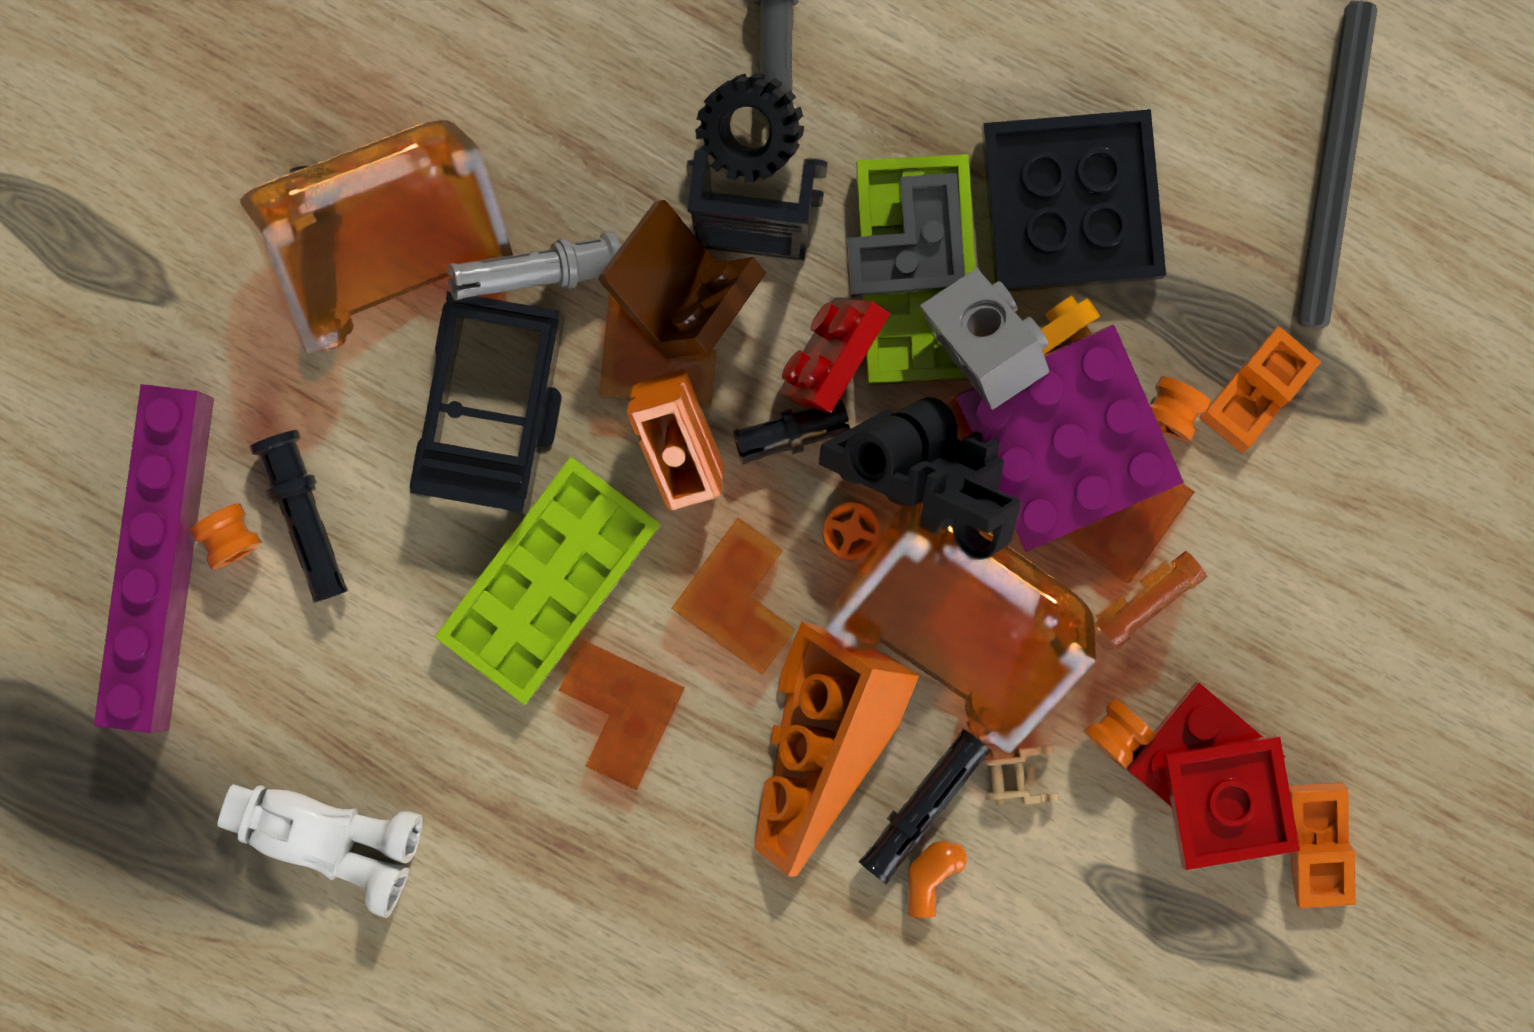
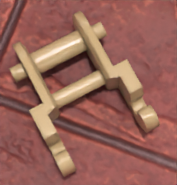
(999, 792)

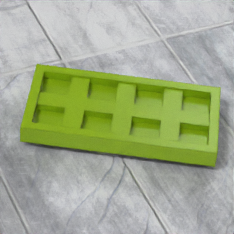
(905, 344)
(548, 580)

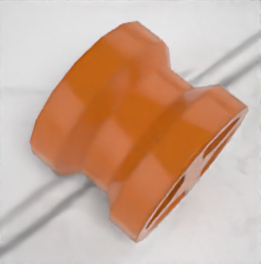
(1178, 408)
(861, 525)
(225, 536)
(1119, 733)

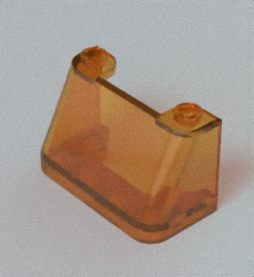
(374, 226)
(980, 627)

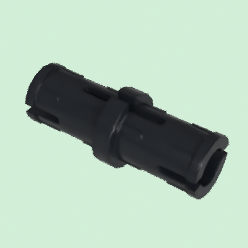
(790, 432)

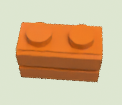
(676, 440)

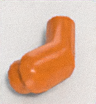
(929, 871)

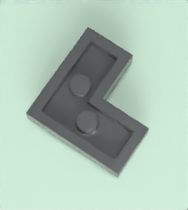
(926, 253)

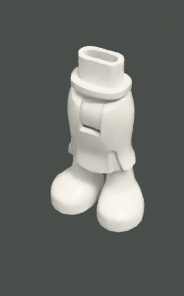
(322, 838)

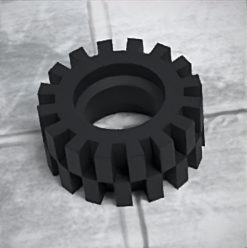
(778, 110)

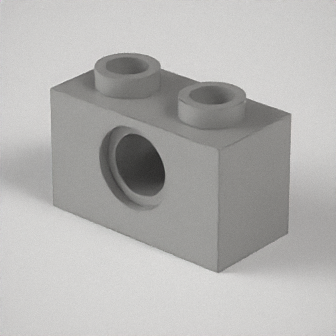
(987, 337)

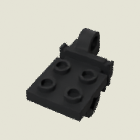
(917, 460)

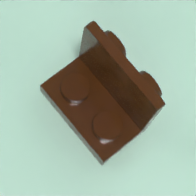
(676, 286)

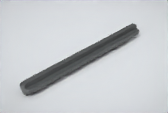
(1337, 165)

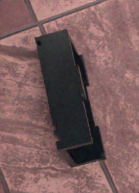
(752, 223)
(476, 474)

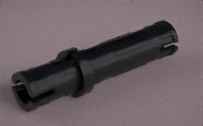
(924, 806)

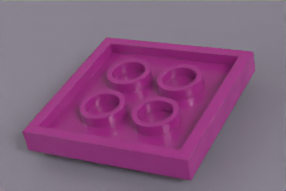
(1076, 440)

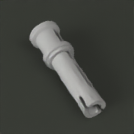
(561, 264)

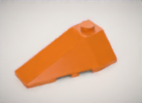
(832, 730)

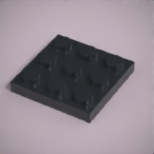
(1073, 200)

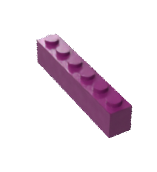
(154, 559)

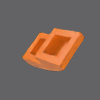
(1260, 389)
(1326, 861)

